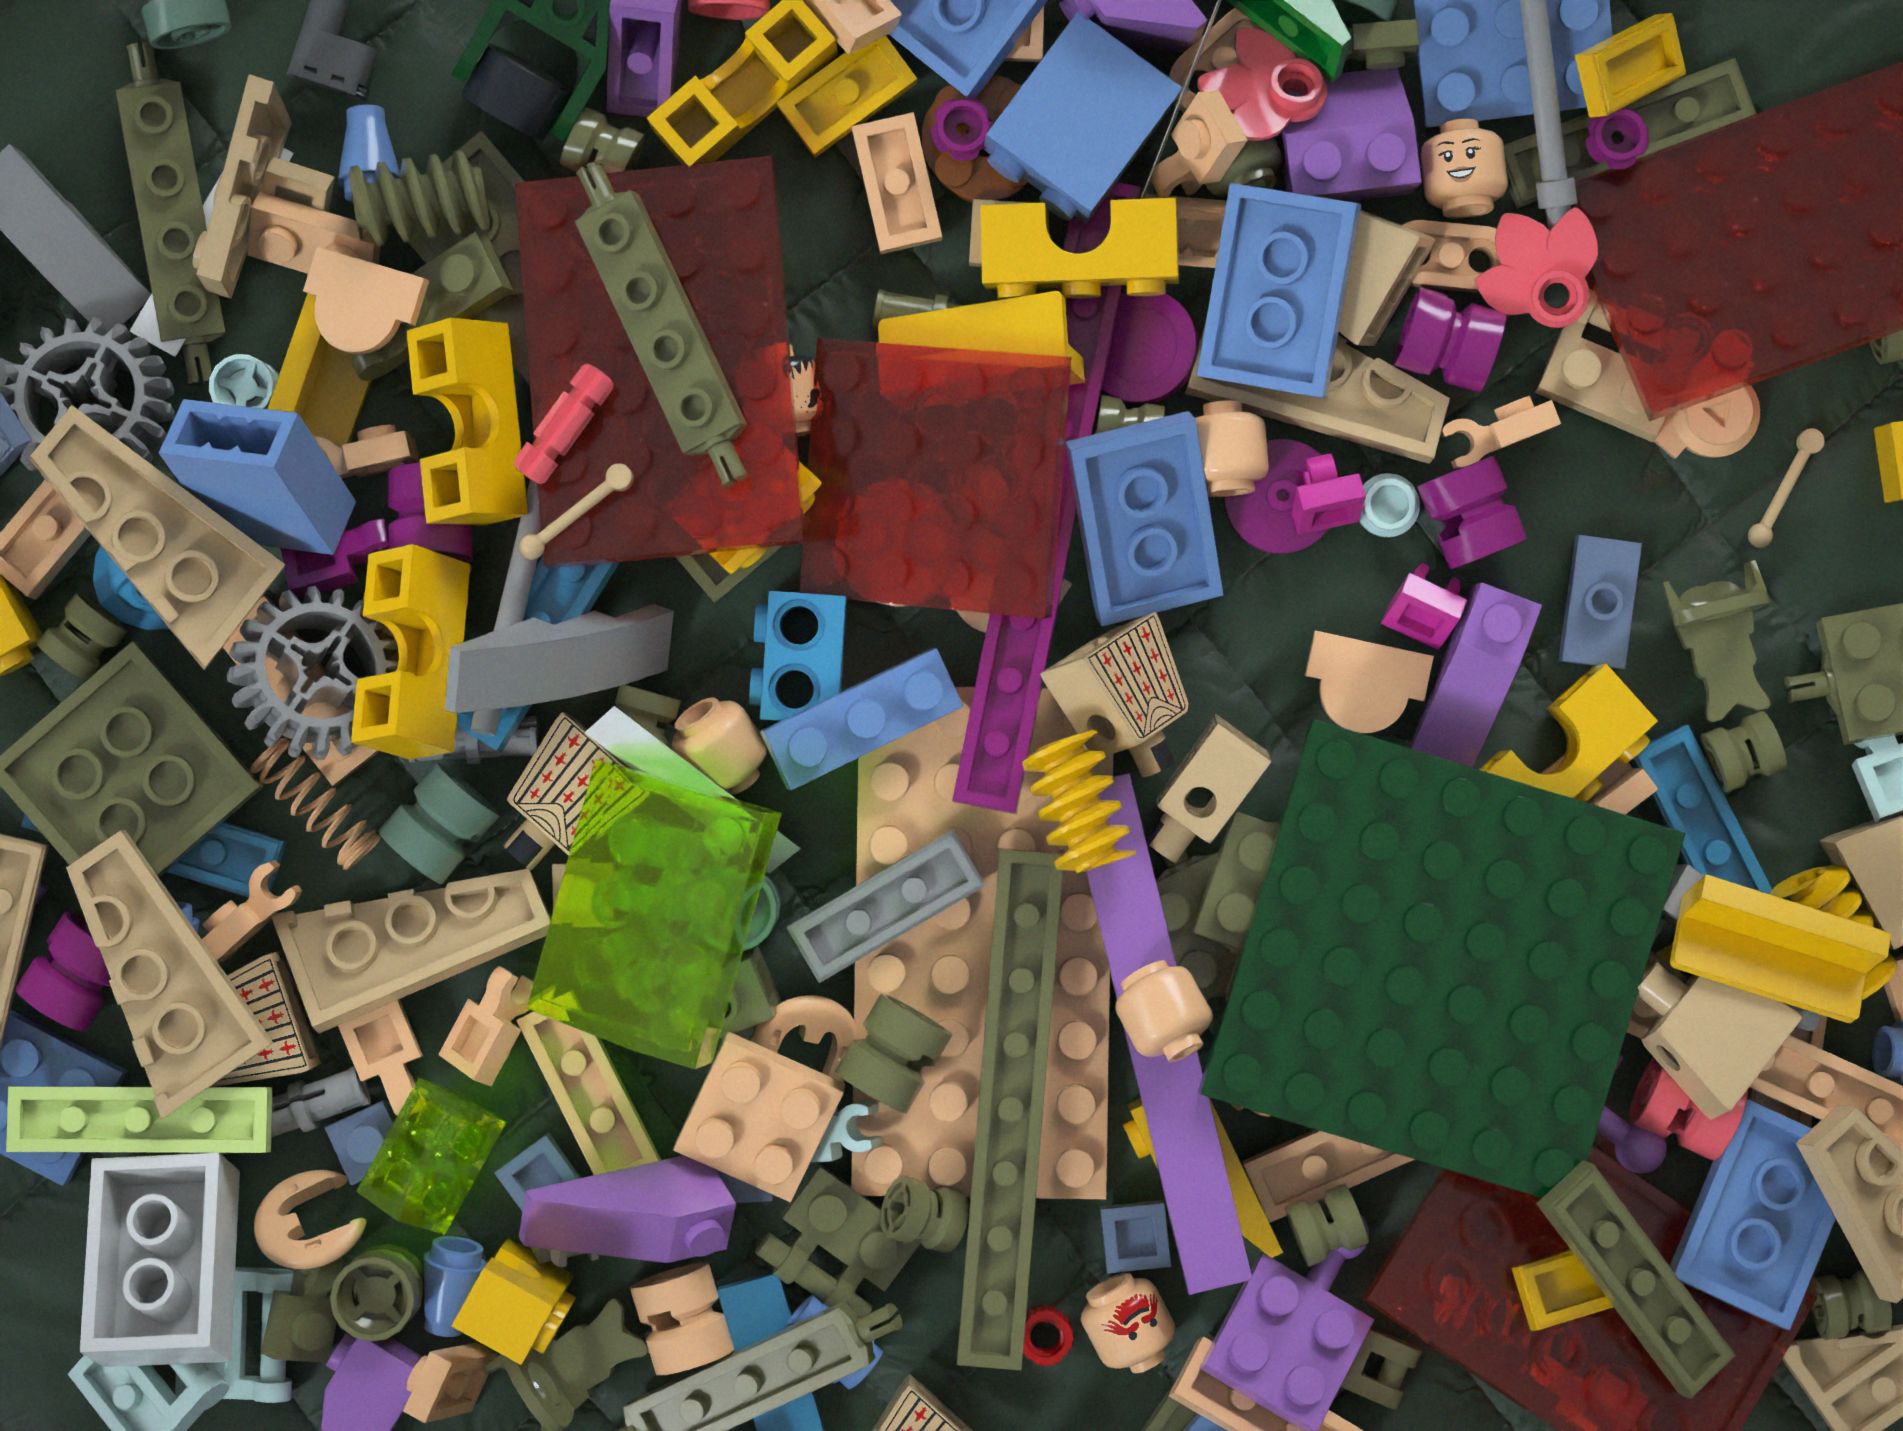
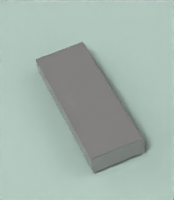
(886, 906)

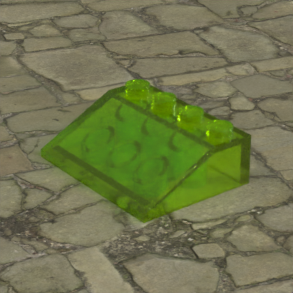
(653, 914)

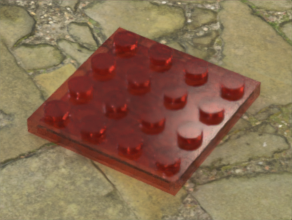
(936, 476)

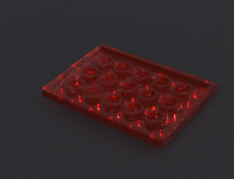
(1754, 244)
(728, 255)
(1458, 1294)

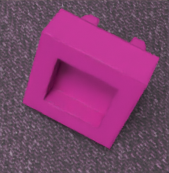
(1325, 498)
(1425, 609)

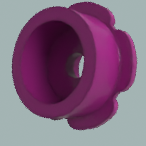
(959, 112)
(1634, 142)

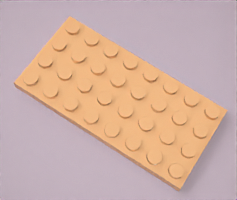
(946, 967)

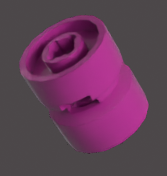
(1451, 340)
(407, 498)
(1472, 512)
(70, 979)

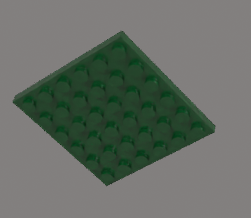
(1441, 961)

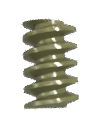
(419, 197)

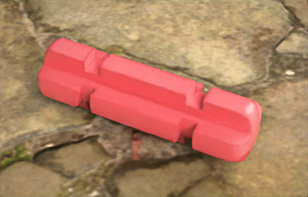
(563, 423)

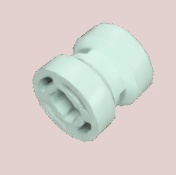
(235, 382)

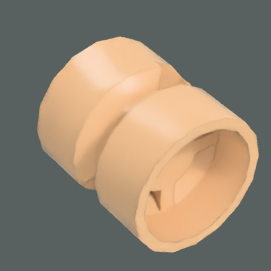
(682, 1318)

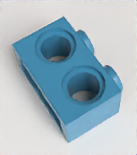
(818, 658)

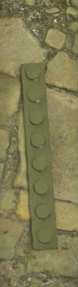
(1010, 1110)

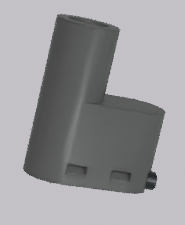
(328, 59)

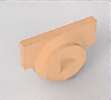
(361, 301)
(1712, 427)
(1365, 682)

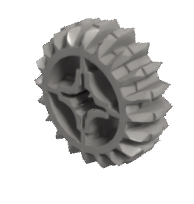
(102, 358)
(296, 658)

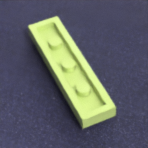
(129, 1120)

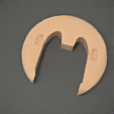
(816, 1017)
(279, 1233)

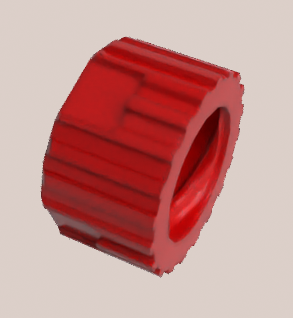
(1053, 1354)

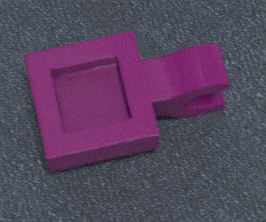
(329, 571)

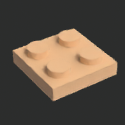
(759, 1116)

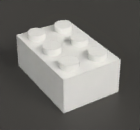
(160, 1260)

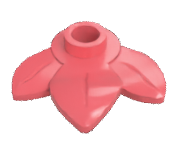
(1259, 83)
(1536, 258)

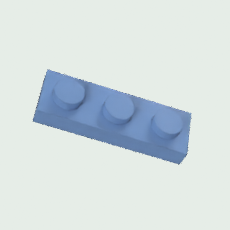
(861, 719)

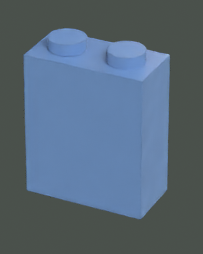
(1080, 119)
(259, 474)

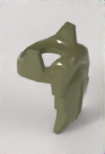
(1716, 629)
(571, 1365)

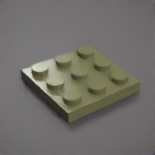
(127, 759)

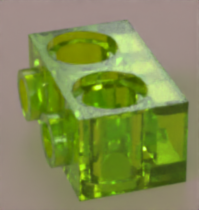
(431, 1156)

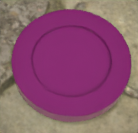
(1150, 349)
(1266, 514)

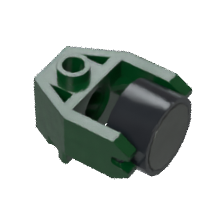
(519, 90)

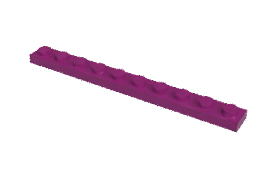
(1019, 646)

